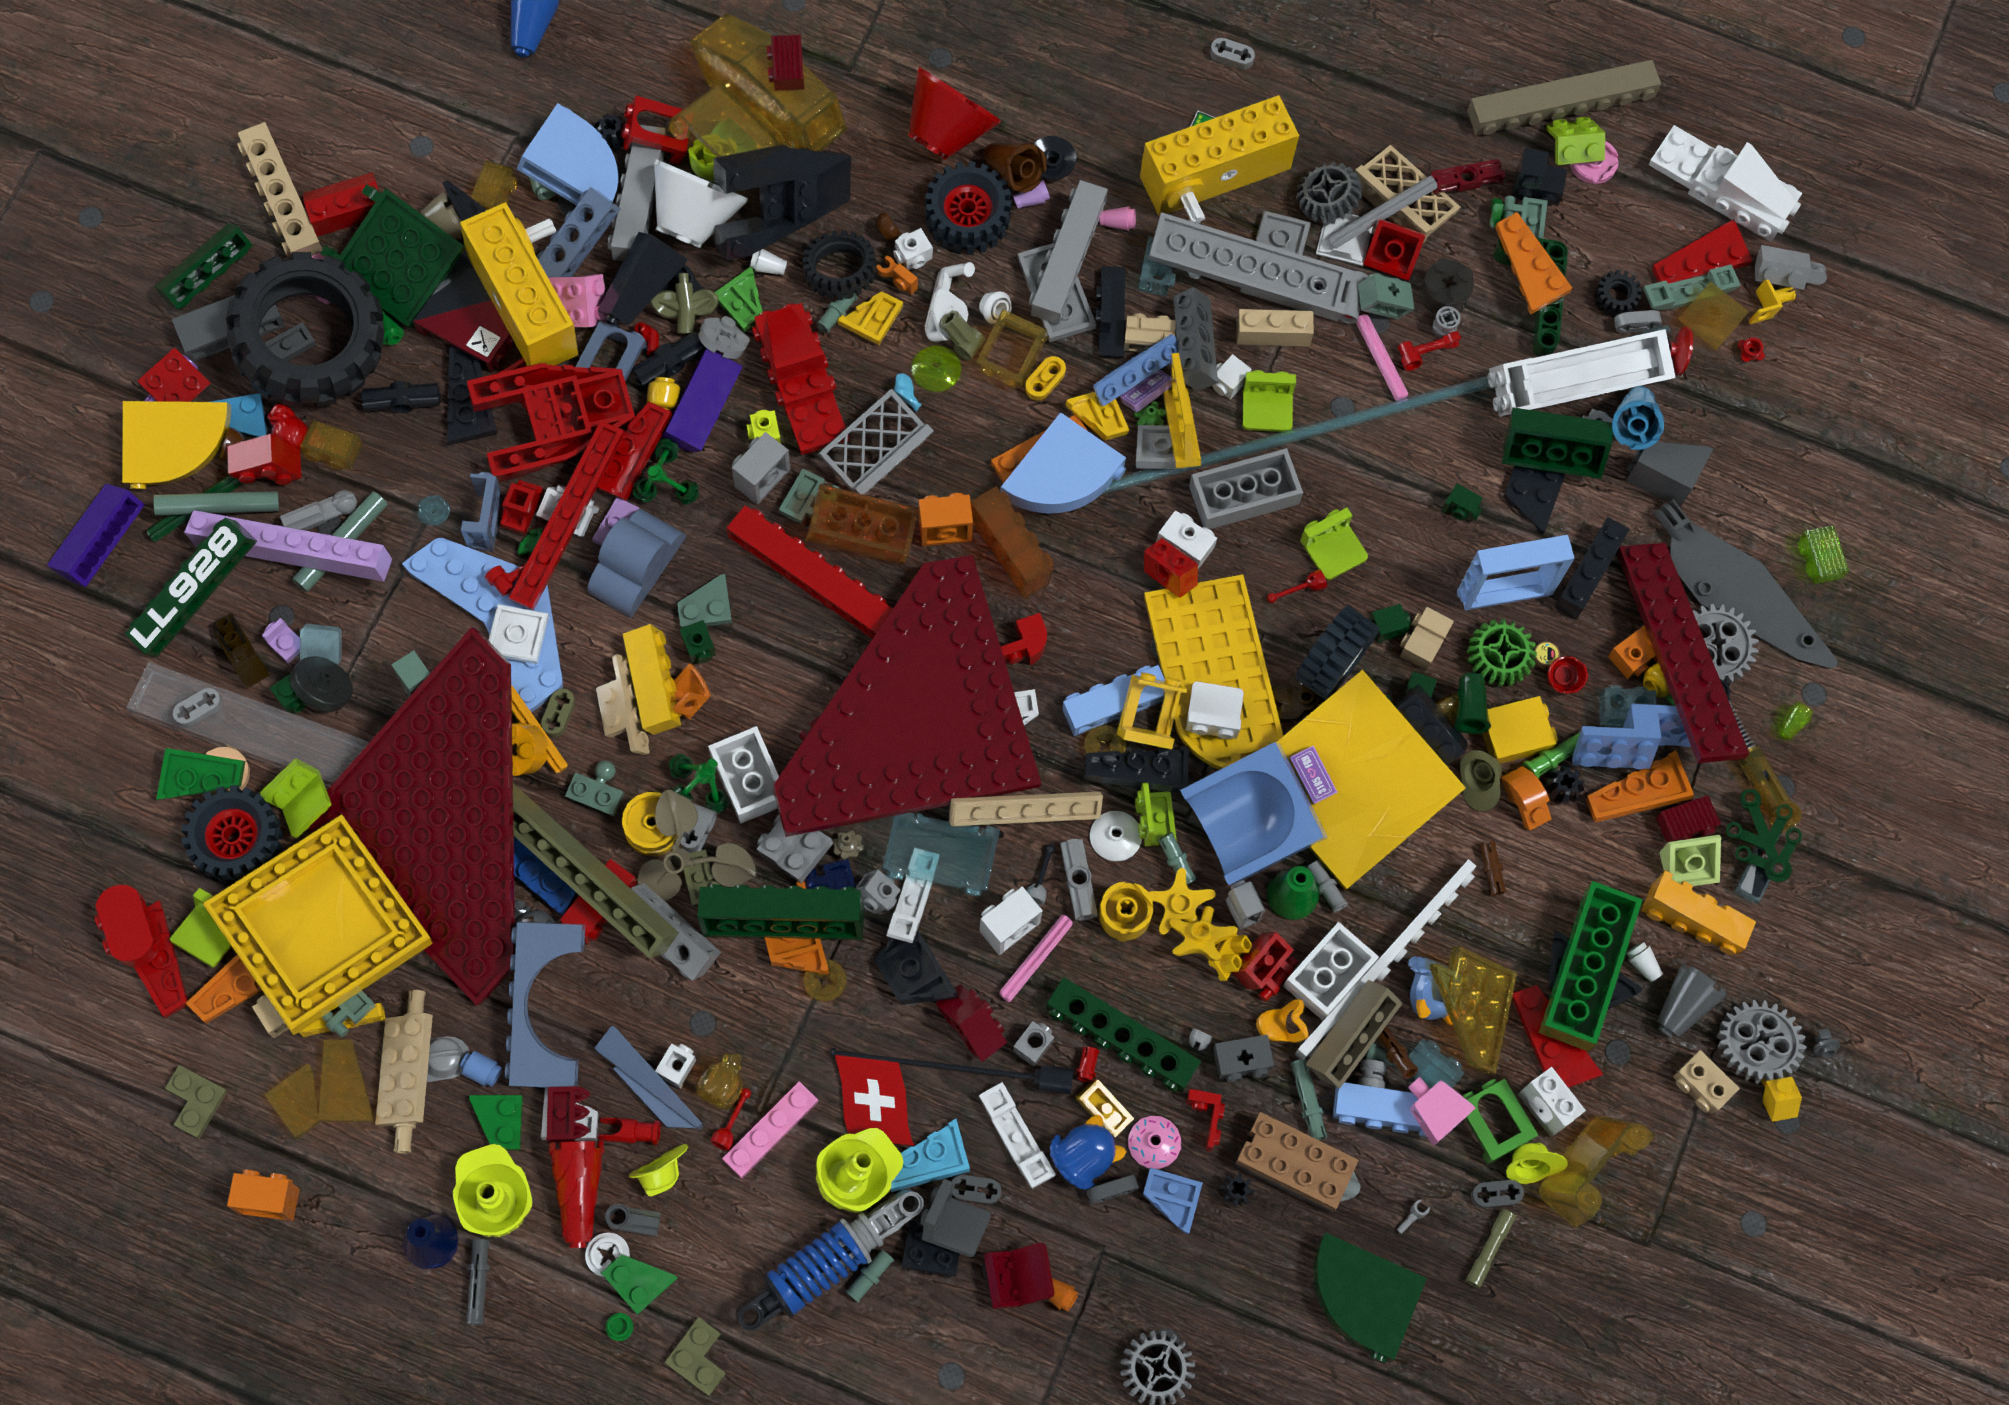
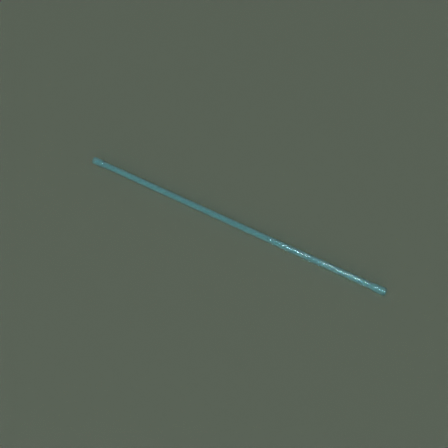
(1318, 428)

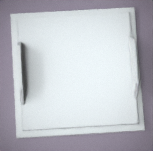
(1350, 252)

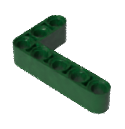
(1544, 331)

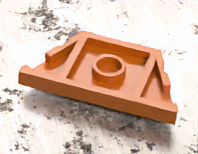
(797, 953)

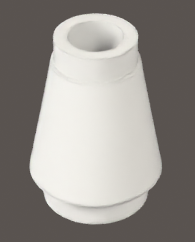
(767, 263)
(1644, 961)

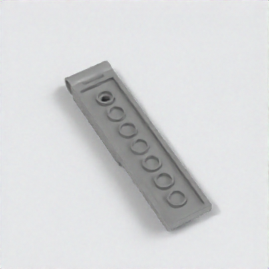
(1258, 268)

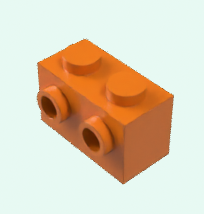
(1634, 654)

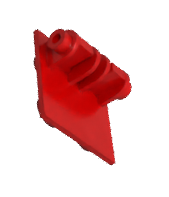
(173, 379)

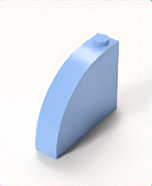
(570, 157)
(1063, 470)

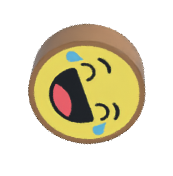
(1546, 654)

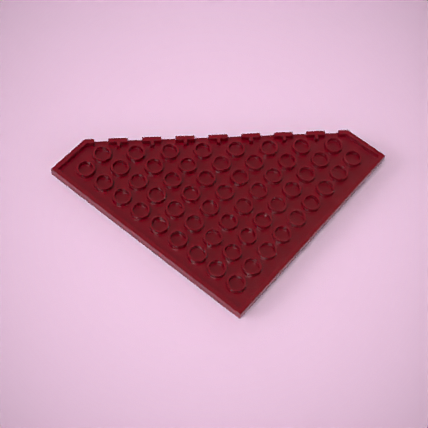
(916, 716)
(439, 811)

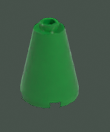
(1293, 893)

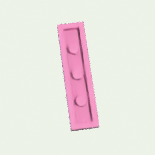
(770, 1130)

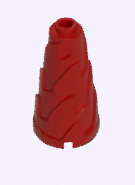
(577, 1176)

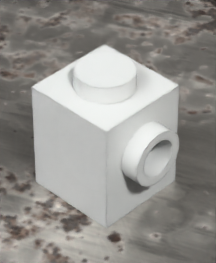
(1230, 377)

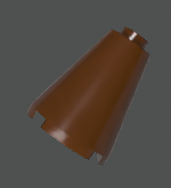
(1016, 163)

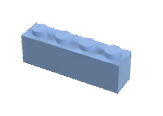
(1106, 702)
(1375, 1107)

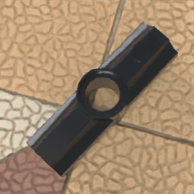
(668, 359)
(401, 397)

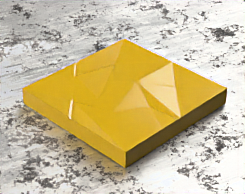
(1382, 777)
(317, 924)

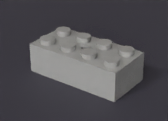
(1245, 489)

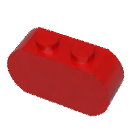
(126, 926)

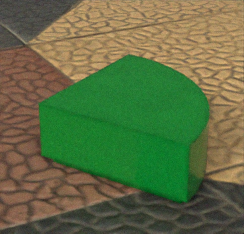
(1496, 207)
(528, 544)

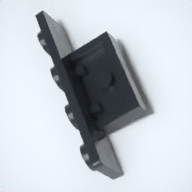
(1111, 312)

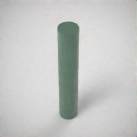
(216, 503)
(350, 529)

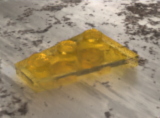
(342, 1085)

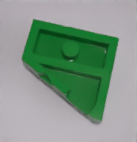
(500, 1118)
(637, 1281)

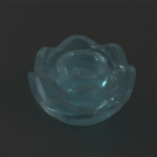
(432, 503)

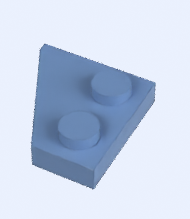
(1173, 1197)

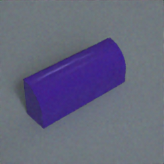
(702, 401)
(96, 534)

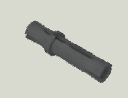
(477, 1282)

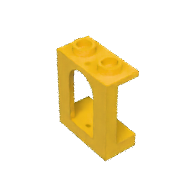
(1161, 736)

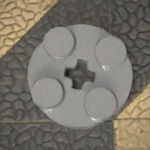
(723, 336)

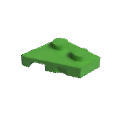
(741, 299)

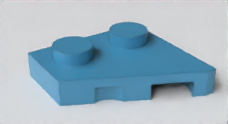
(247, 414)

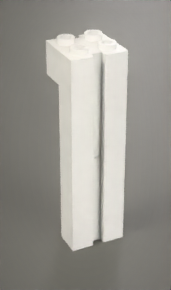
(1581, 372)

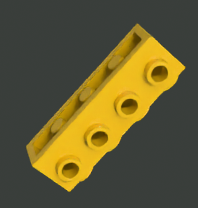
(652, 678)

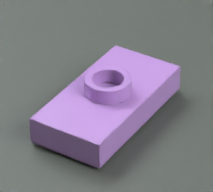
(617, 511)

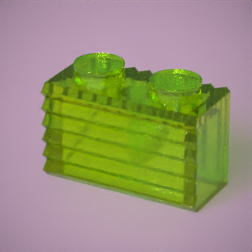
(1823, 554)

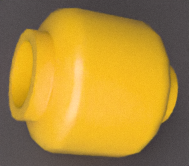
(664, 393)
(1655, 680)

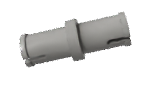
(1327, 887)

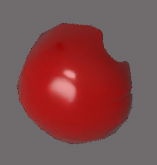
(1567, 675)

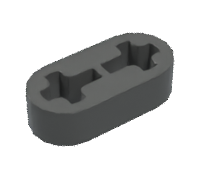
(1497, 1187)
(1112, 1189)
(974, 1196)

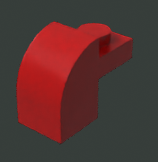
(1031, 642)

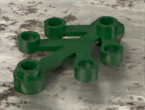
(1766, 839)

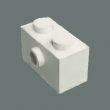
(1188, 537)

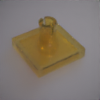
(1713, 316)

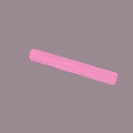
(1381, 357)
(1035, 958)

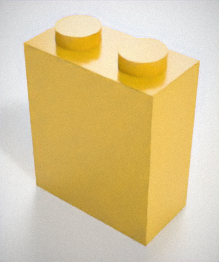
(1519, 730)

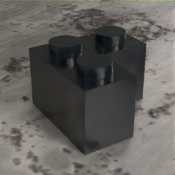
(1537, 179)

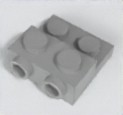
(793, 854)

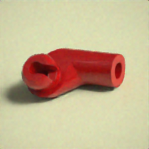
(650, 335)

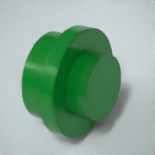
(619, 1327)

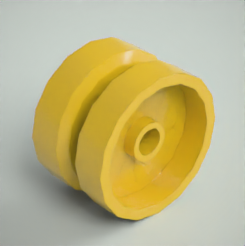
(639, 835)

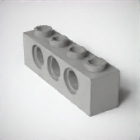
(701, 951)

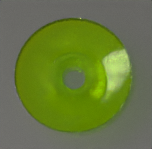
(935, 378)

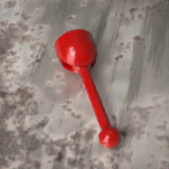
(1315, 581)
(723, 1137)

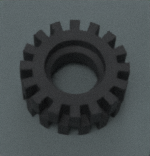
(1619, 281)

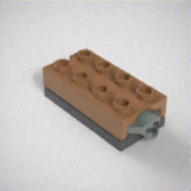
(1299, 1164)

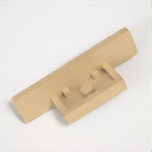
(620, 707)

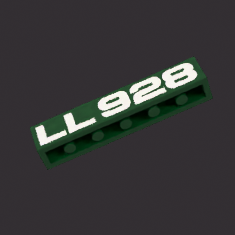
(190, 587)

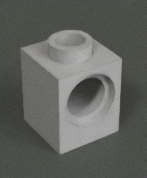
(1028, 1053)

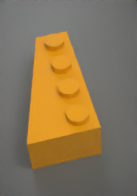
(1697, 914)

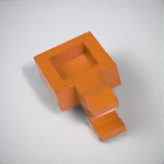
(902, 278)

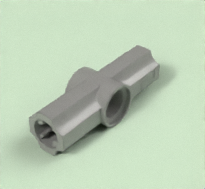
(1076, 864)

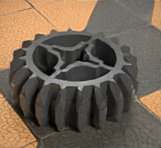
(1344, 192)

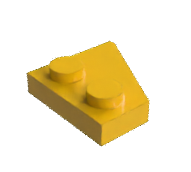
(1103, 420)

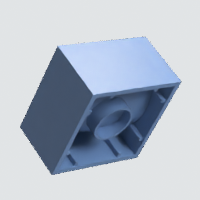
(1255, 813)

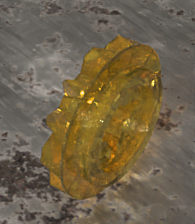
(1104, 733)
(830, 992)

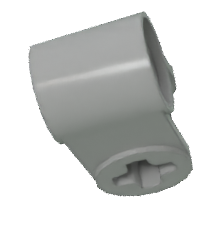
(703, 827)

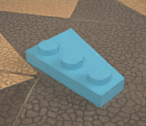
(933, 1159)

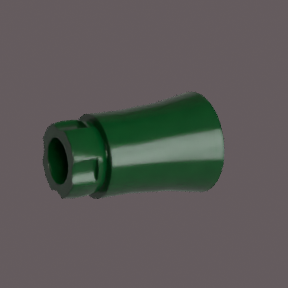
(1472, 705)

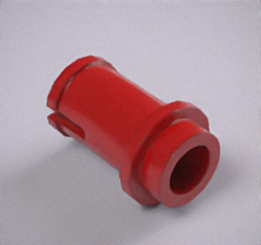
(1087, 1065)

